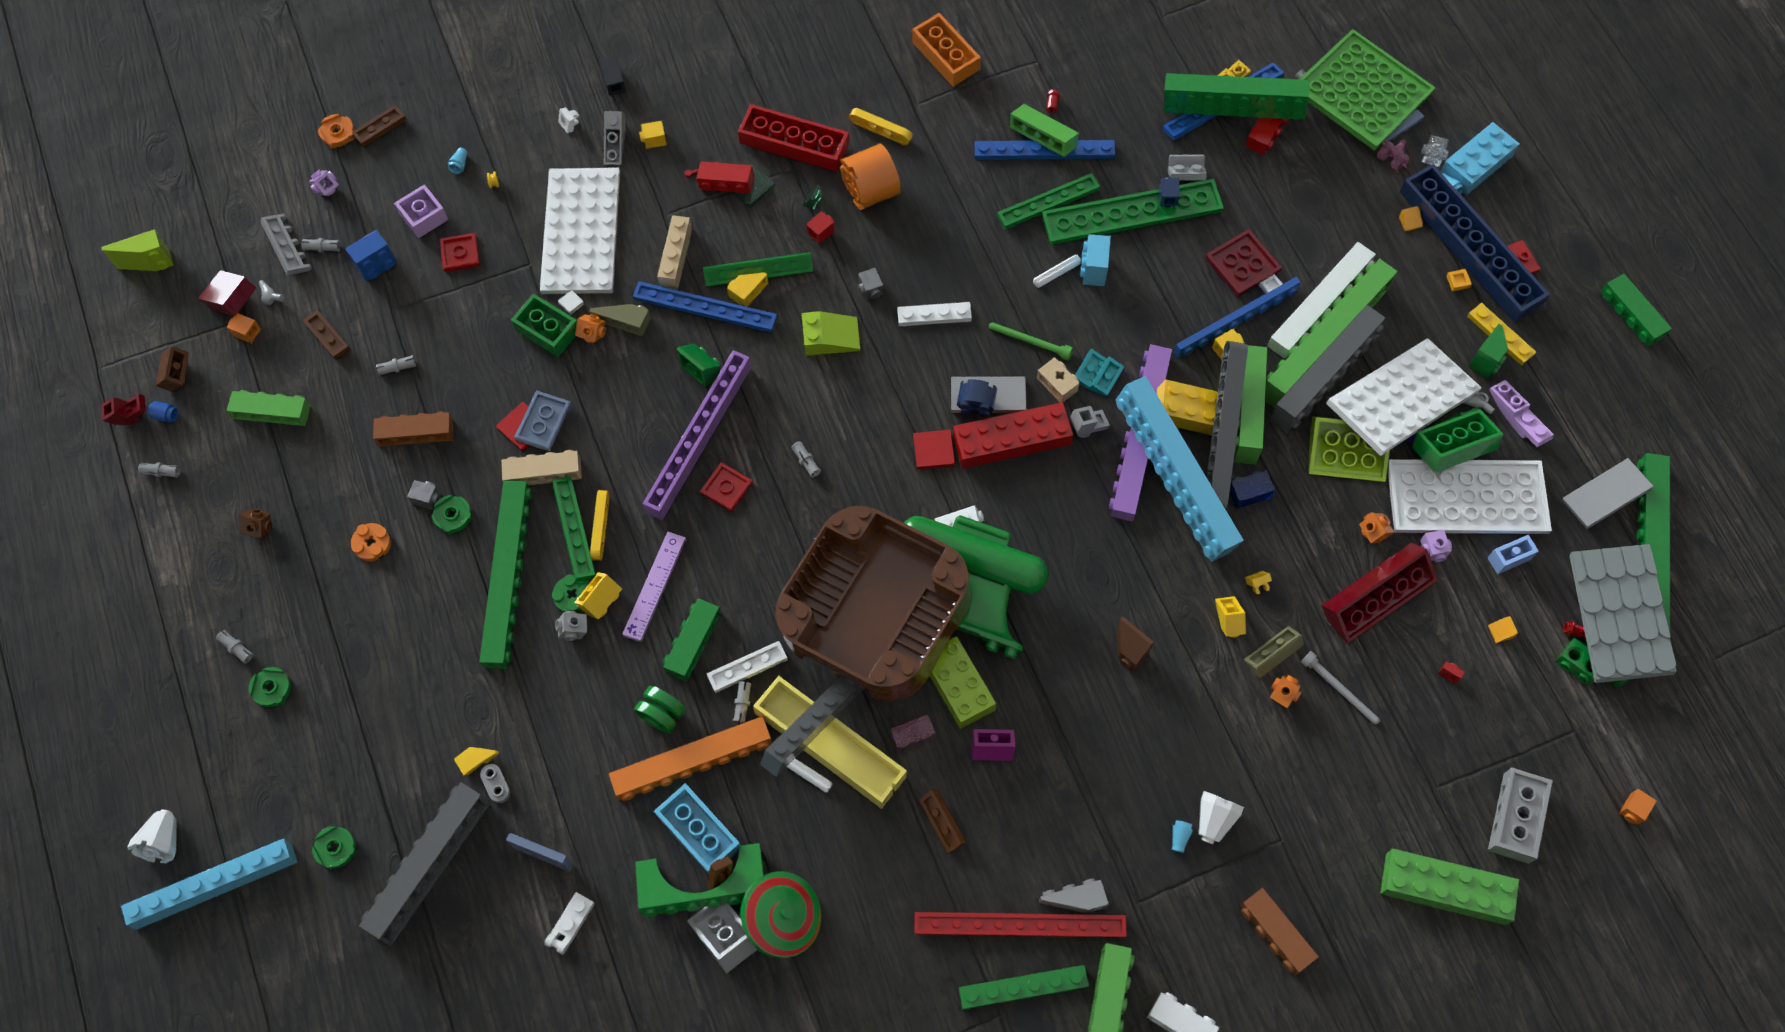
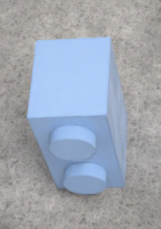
(1512, 554)

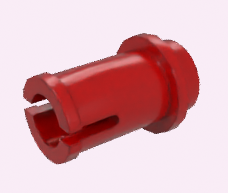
(1053, 97)
(1571, 628)

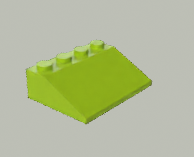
(1342, 453)

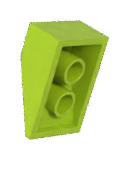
(140, 252)
(829, 333)

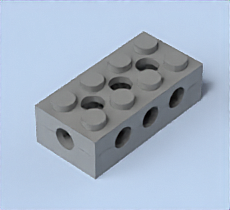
(1533, 813)

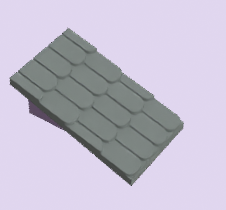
(1622, 613)

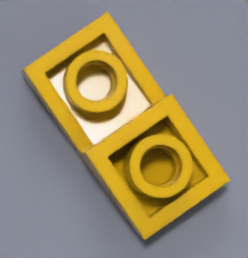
(1237, 69)

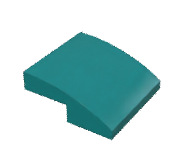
(1098, 372)

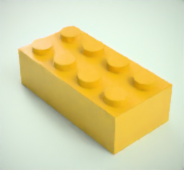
(1189, 406)

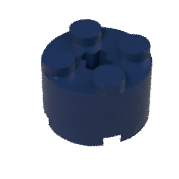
(976, 397)

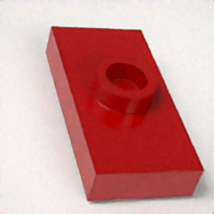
(1524, 255)

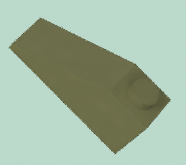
(624, 317)

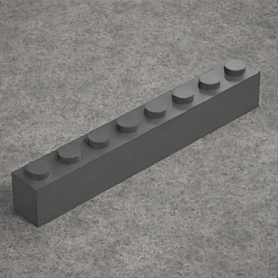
(809, 725)

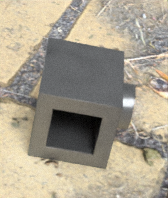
(870, 284)
(424, 494)

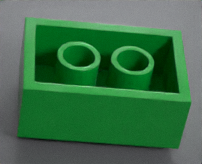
(545, 325)

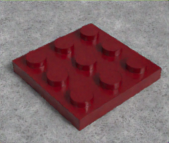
(1243, 262)

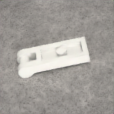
(569, 922)

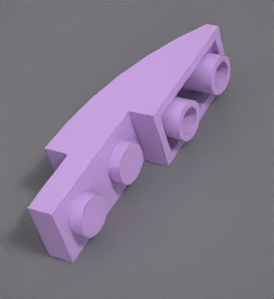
(1517, 413)

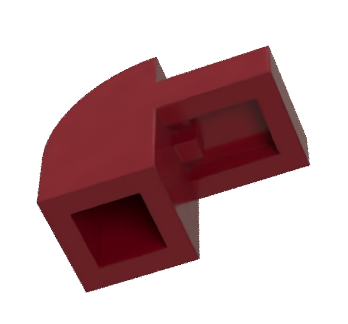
(123, 412)

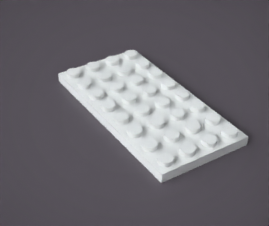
(580, 231)
(1403, 396)
(1469, 497)

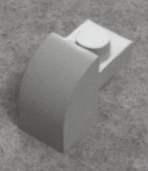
(1088, 421)

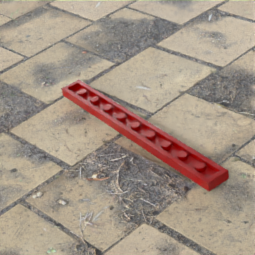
(1020, 925)

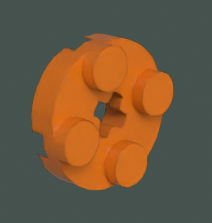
(339, 138)
(366, 532)

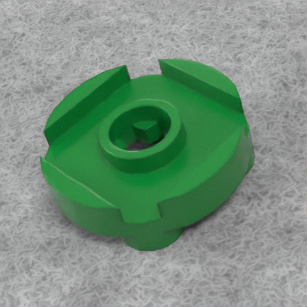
(451, 524)
(561, 592)
(277, 695)
(345, 851)

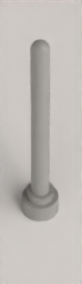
(1312, 662)

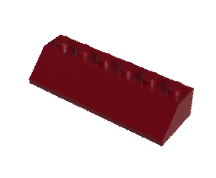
(1380, 592)

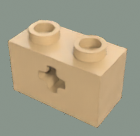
(1058, 380)

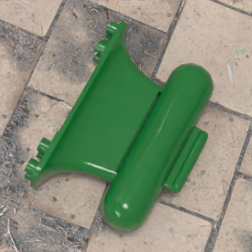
(992, 574)

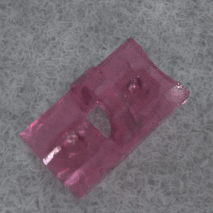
(1400, 158)

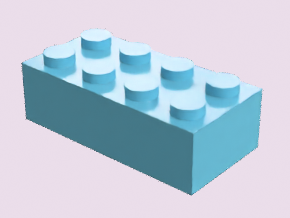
(1480, 157)
(697, 828)

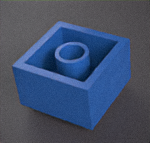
(371, 255)

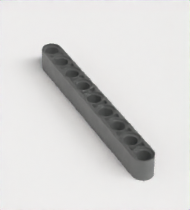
(1227, 419)

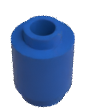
(162, 411)

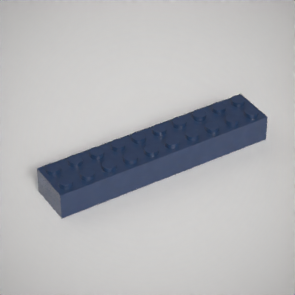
(1474, 243)

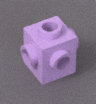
(329, 183)
(1436, 545)

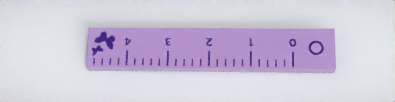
(654, 587)

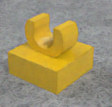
(1258, 579)

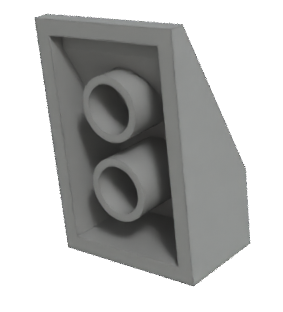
(722, 935)

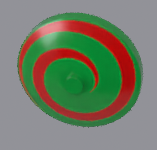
(781, 914)

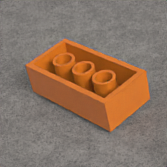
(946, 49)

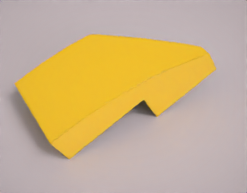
(473, 758)

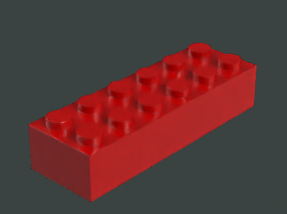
(793, 137)
(1012, 435)

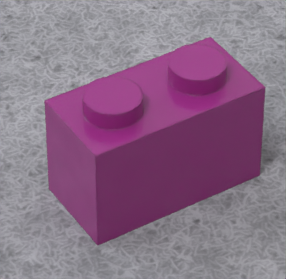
(993, 745)

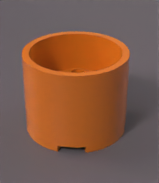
(870, 176)

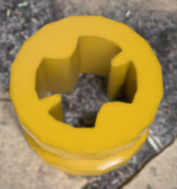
(493, 180)

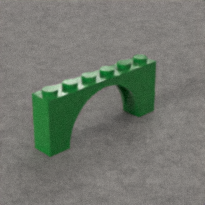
(659, 897)

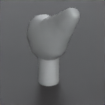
(269, 294)
(1480, 400)

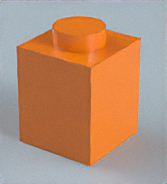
(243, 328)
(1637, 807)

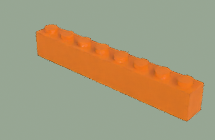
(690, 758)

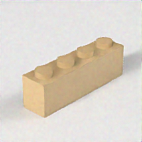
(675, 252)
(542, 468)

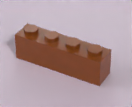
(413, 429)
(1278, 931)

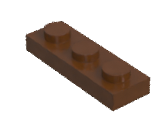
(379, 126)
(326, 335)
(942, 821)

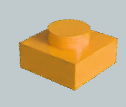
(1458, 280)

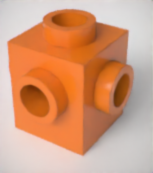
(590, 328)
(1376, 527)
(1283, 697)

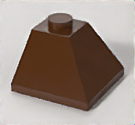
(1131, 644)

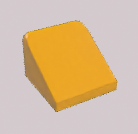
(1411, 218)
(1503, 630)

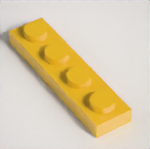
(1488, 321)

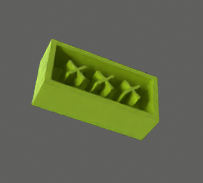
(961, 685)

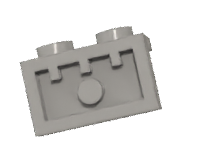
(1187, 167)

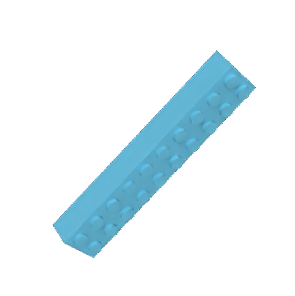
(1178, 469)

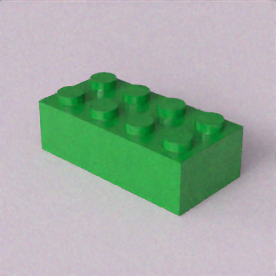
(1457, 440)

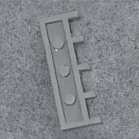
(284, 245)

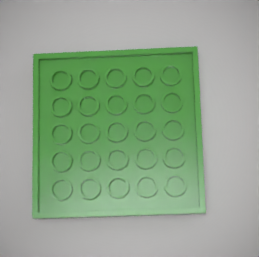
(1365, 89)

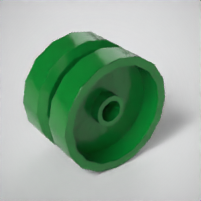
(659, 709)

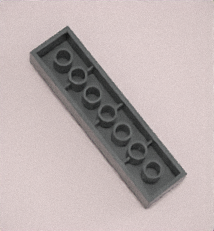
(1327, 370)
(424, 864)

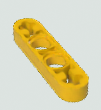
(880, 126)
(599, 525)

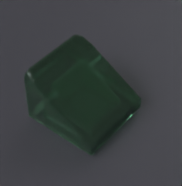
(813, 197)

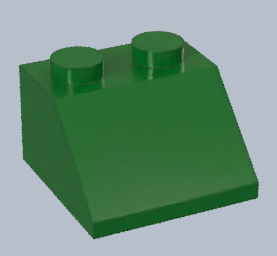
(1491, 354)
(699, 364)

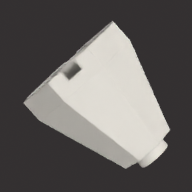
(1216, 817)
(156, 838)

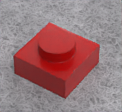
(1451, 672)

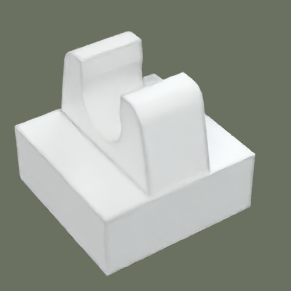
(567, 119)

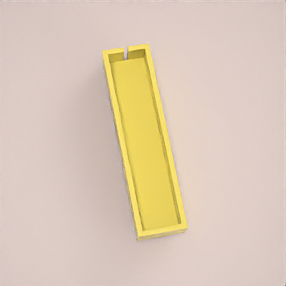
(836, 746)

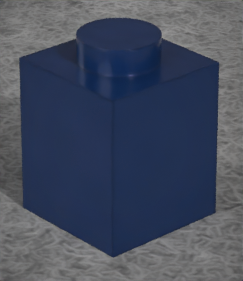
(1169, 191)

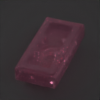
(912, 731)

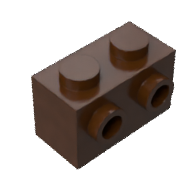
(172, 369)

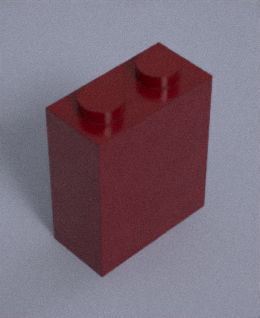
(227, 293)

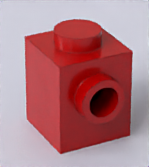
(820, 227)

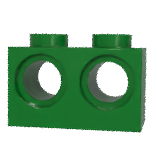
(1577, 666)

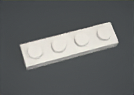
(934, 314)
(747, 666)

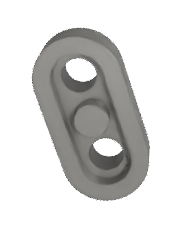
(495, 782)

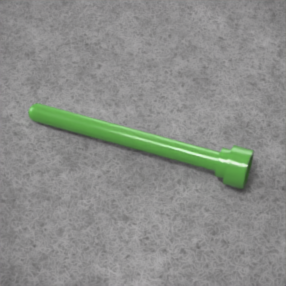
(1063, 351)

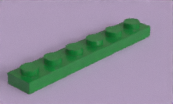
(1049, 200)
(771, 266)
(573, 529)
(1023, 987)

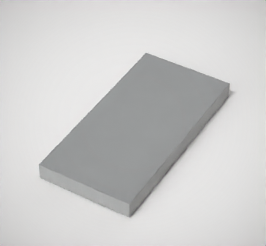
(1009, 397)
(1607, 493)

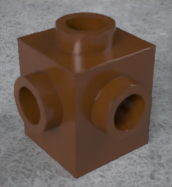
(255, 523)

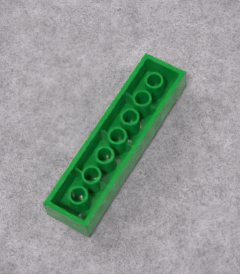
(1236, 96)

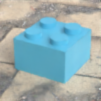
(1095, 260)

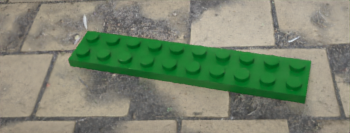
(1129, 212)

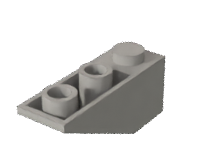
(614, 137)
(1082, 898)

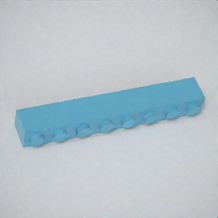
(209, 884)

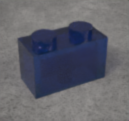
(1251, 489)

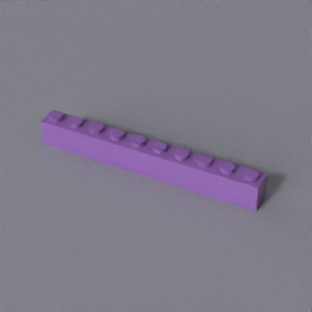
(697, 435)
(1134, 455)

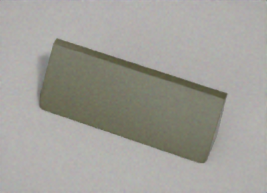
(1274, 651)

